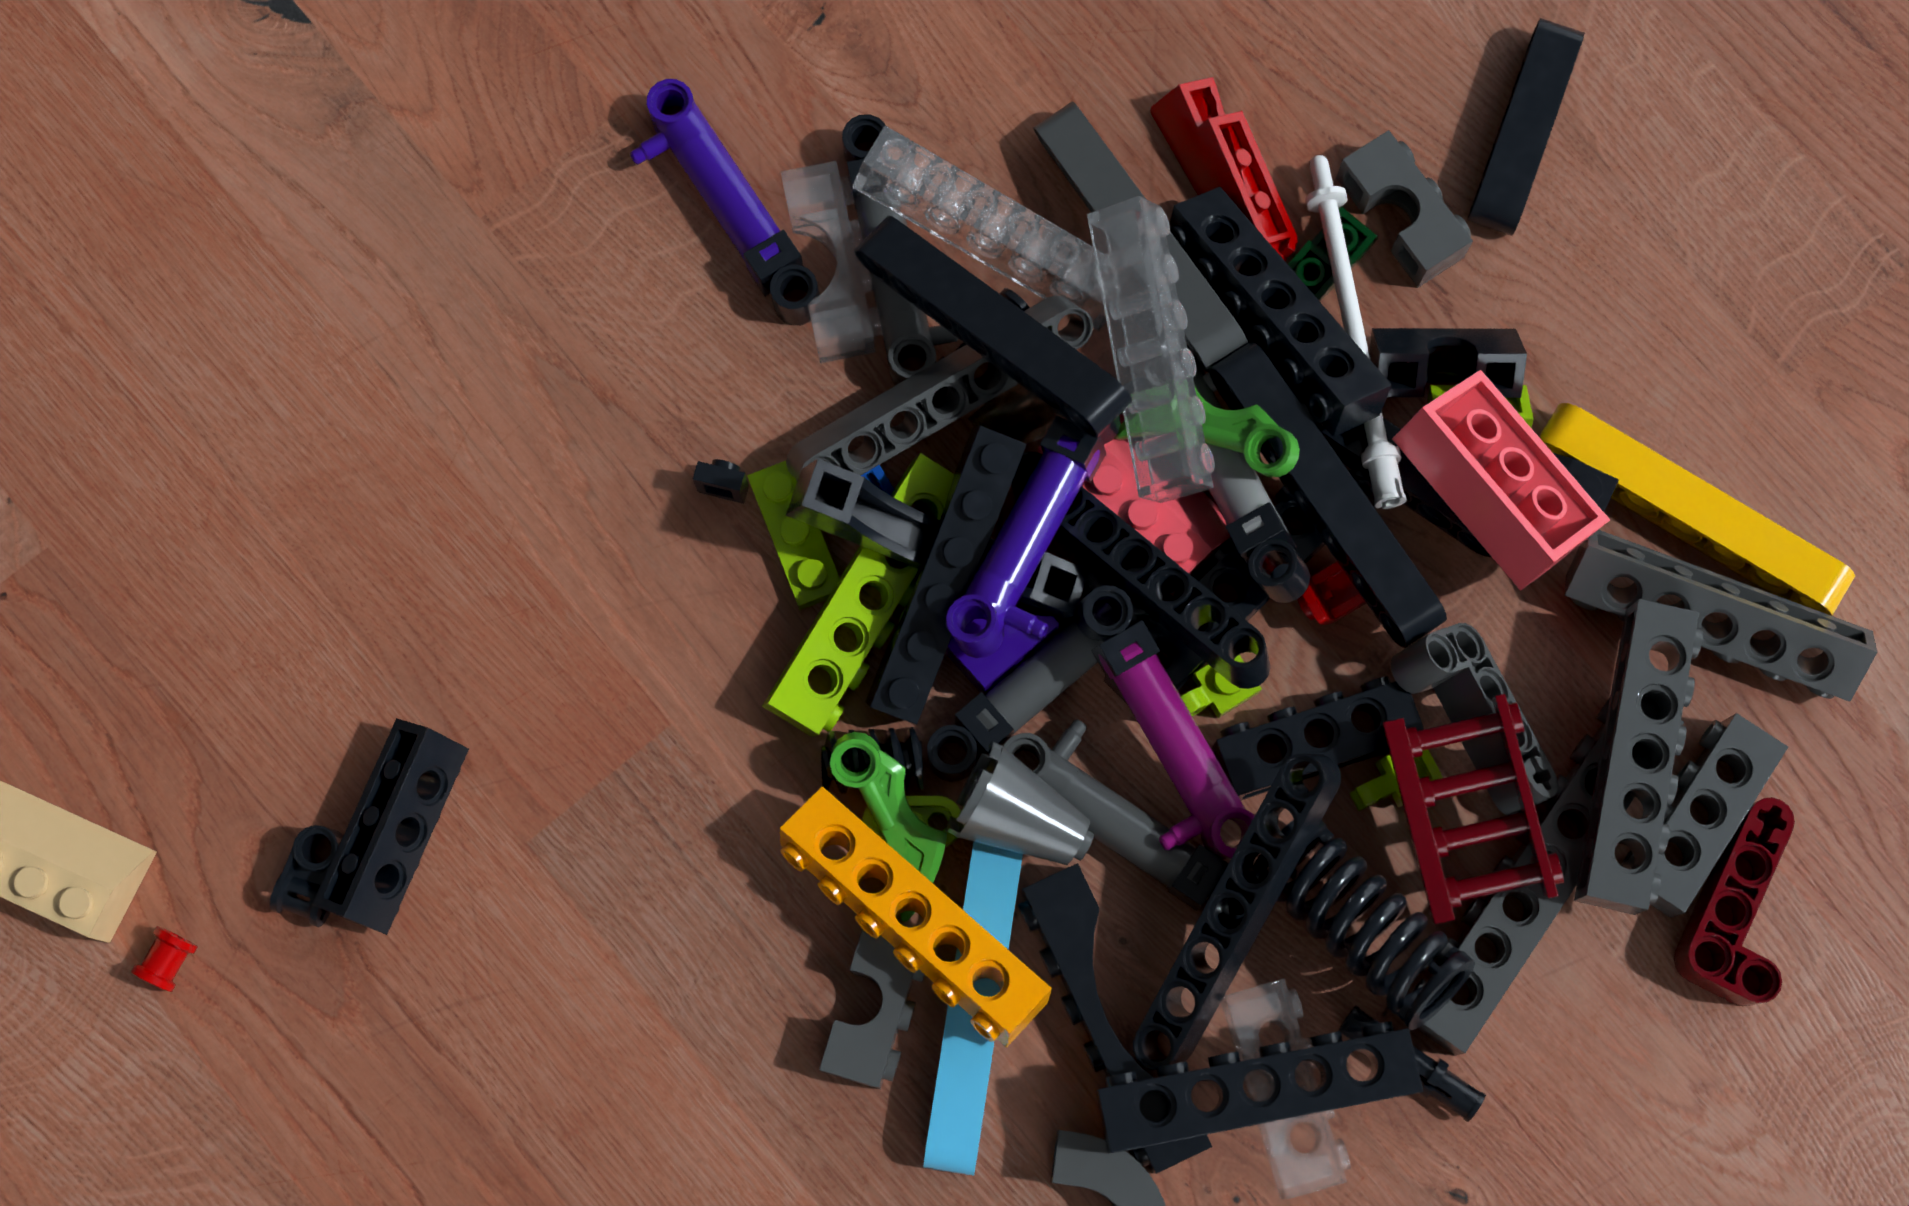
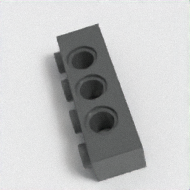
(1753, 759)

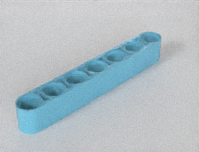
(964, 1053)

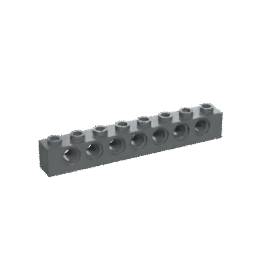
(1514, 941)

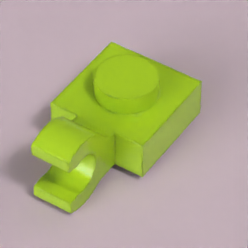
(1216, 692)
(1386, 784)

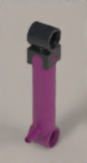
(1132, 662)

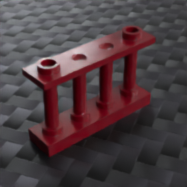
(1433, 843)

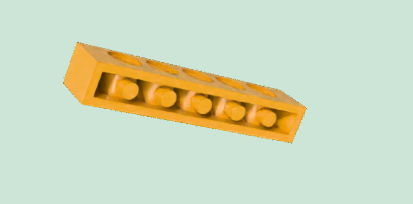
(828, 822)

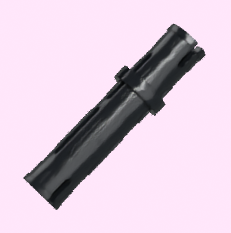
(1434, 1074)

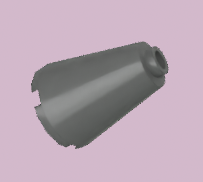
(1018, 811)

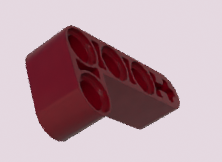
(1744, 899)

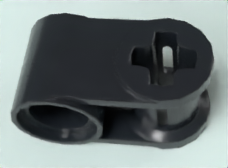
(304, 875)

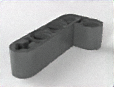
(1465, 681)

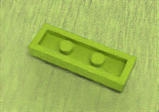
(798, 545)

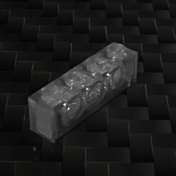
(1293, 1171)

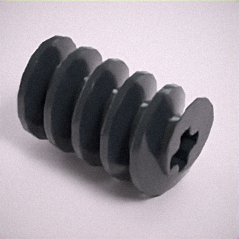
(856, 759)

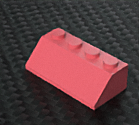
(1500, 479)
(1182, 528)

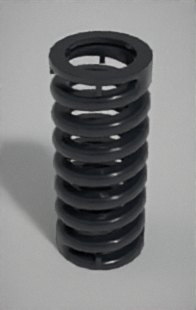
(1412, 1008)

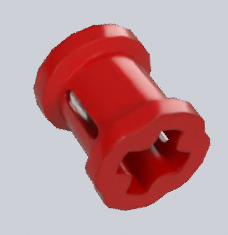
(164, 959)

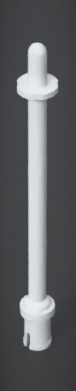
(1380, 456)

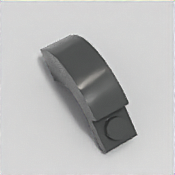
(1085, 1163)

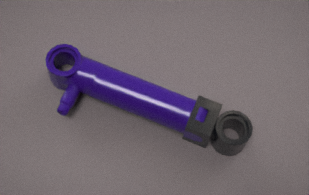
(765, 249)
(1022, 541)

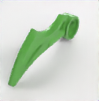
(1245, 433)
(885, 796)

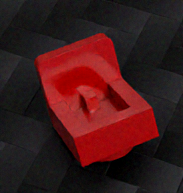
(1330, 596)

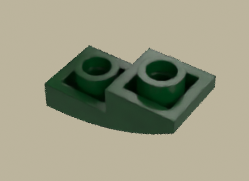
(1313, 263)

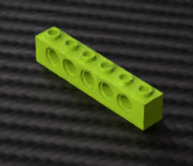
(791, 696)

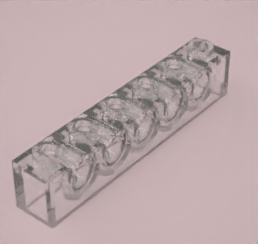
(981, 222)

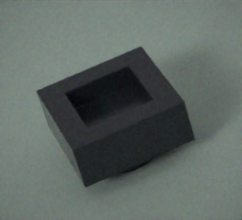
(721, 480)

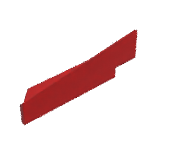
(1222, 153)

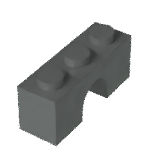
(1387, 174)
(866, 1050)

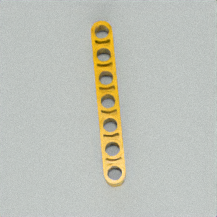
(1701, 512)

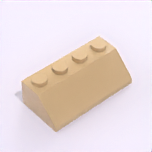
(67, 865)

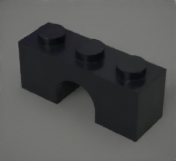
(1425, 355)

